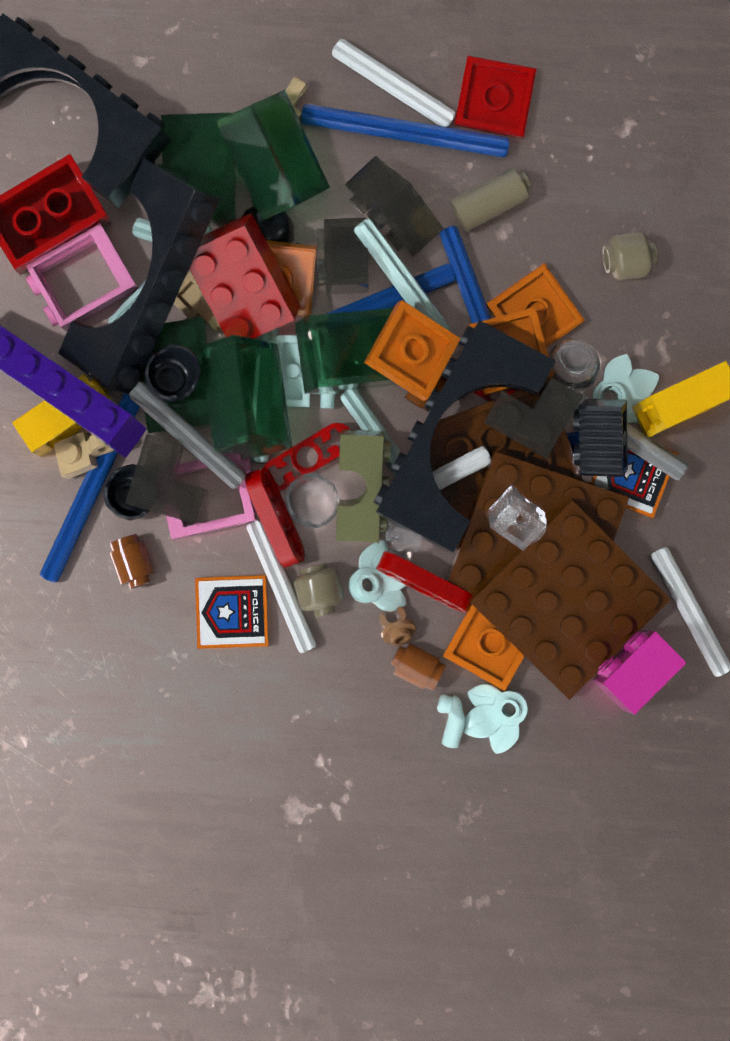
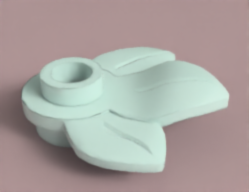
(626, 383)
(385, 590)
(490, 718)

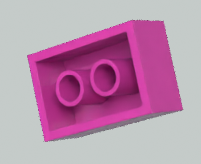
(638, 670)

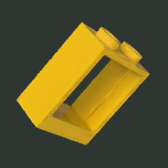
(684, 400)
(46, 425)

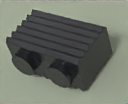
(601, 437)

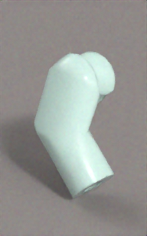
(455, 721)

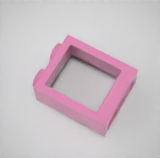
(39, 285)
(177, 527)

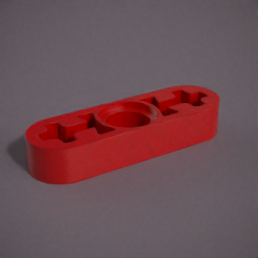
(325, 436)
(274, 517)
(424, 582)

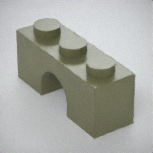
(363, 453)

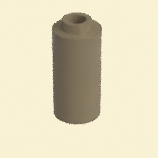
(491, 199)

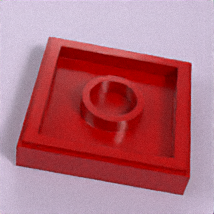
(495, 97)

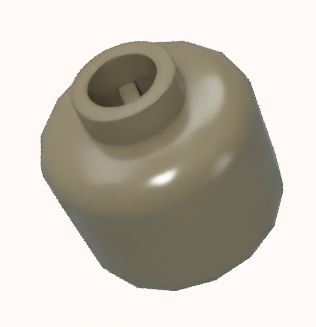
(629, 256)
(318, 589)

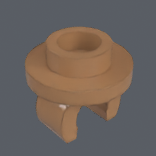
(398, 632)

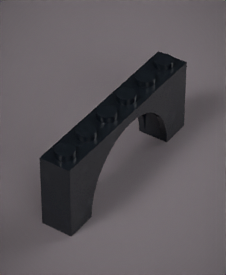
(123, 132)
(178, 220)
(486, 362)

